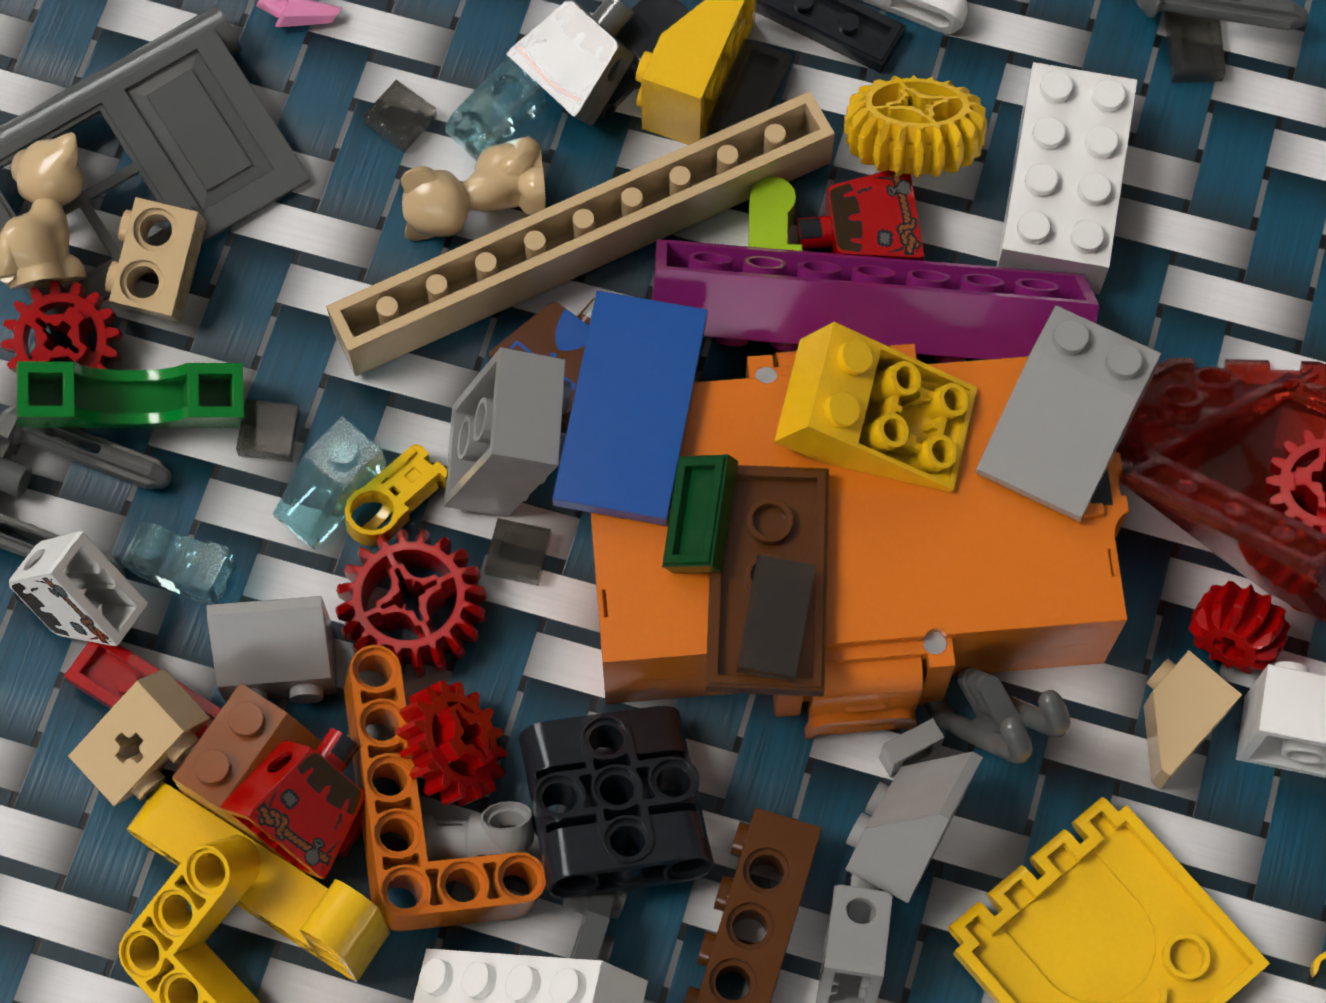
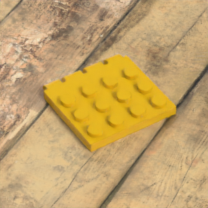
(1104, 924)

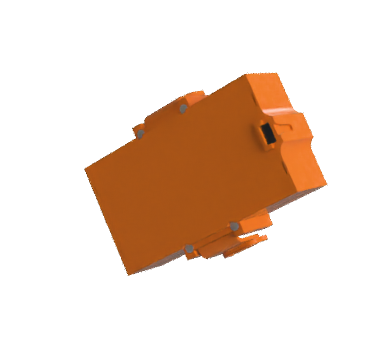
(912, 570)

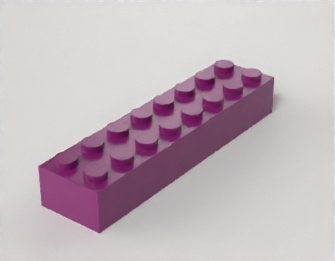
(935, 305)

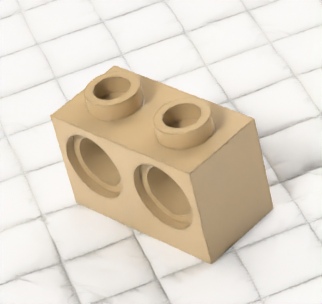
(172, 261)

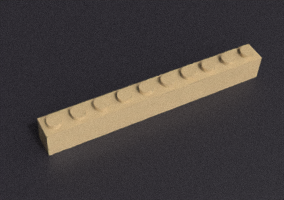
(579, 234)

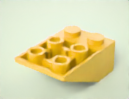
(875, 410)

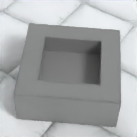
(911, 747)

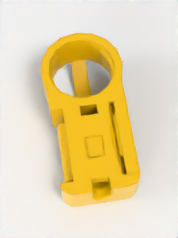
(400, 490)

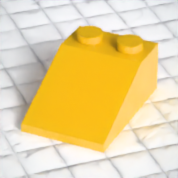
(690, 68)

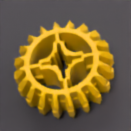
(915, 126)

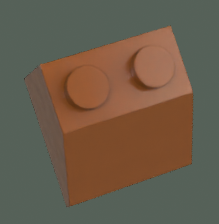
(233, 748)

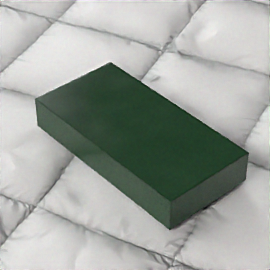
(700, 513)

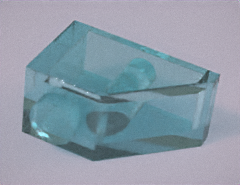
(325, 480)

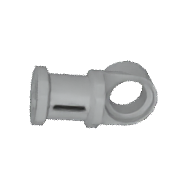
(481, 833)

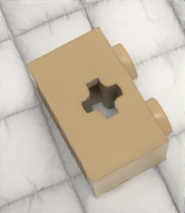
(139, 738)

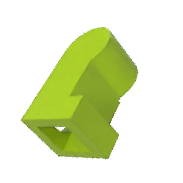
(771, 214)

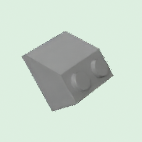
(274, 648)
(909, 822)

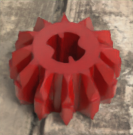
(1239, 627)

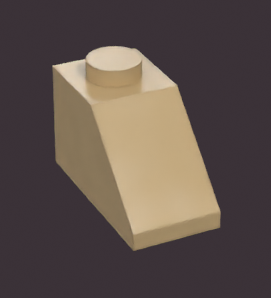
(1182, 712)

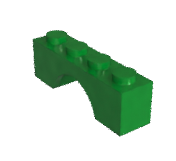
(105, 398)

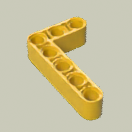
(328, 923)
(182, 935)

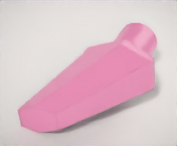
(299, 12)

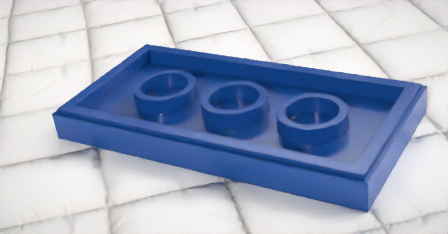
(630, 408)

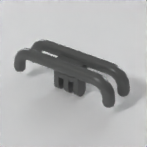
(1000, 717)

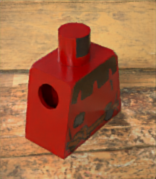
(867, 218)
(301, 802)

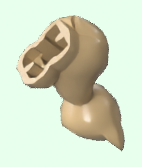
(502, 179)
(37, 243)

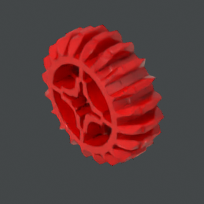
(429, 591)

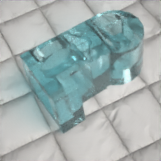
(496, 109)
(180, 563)

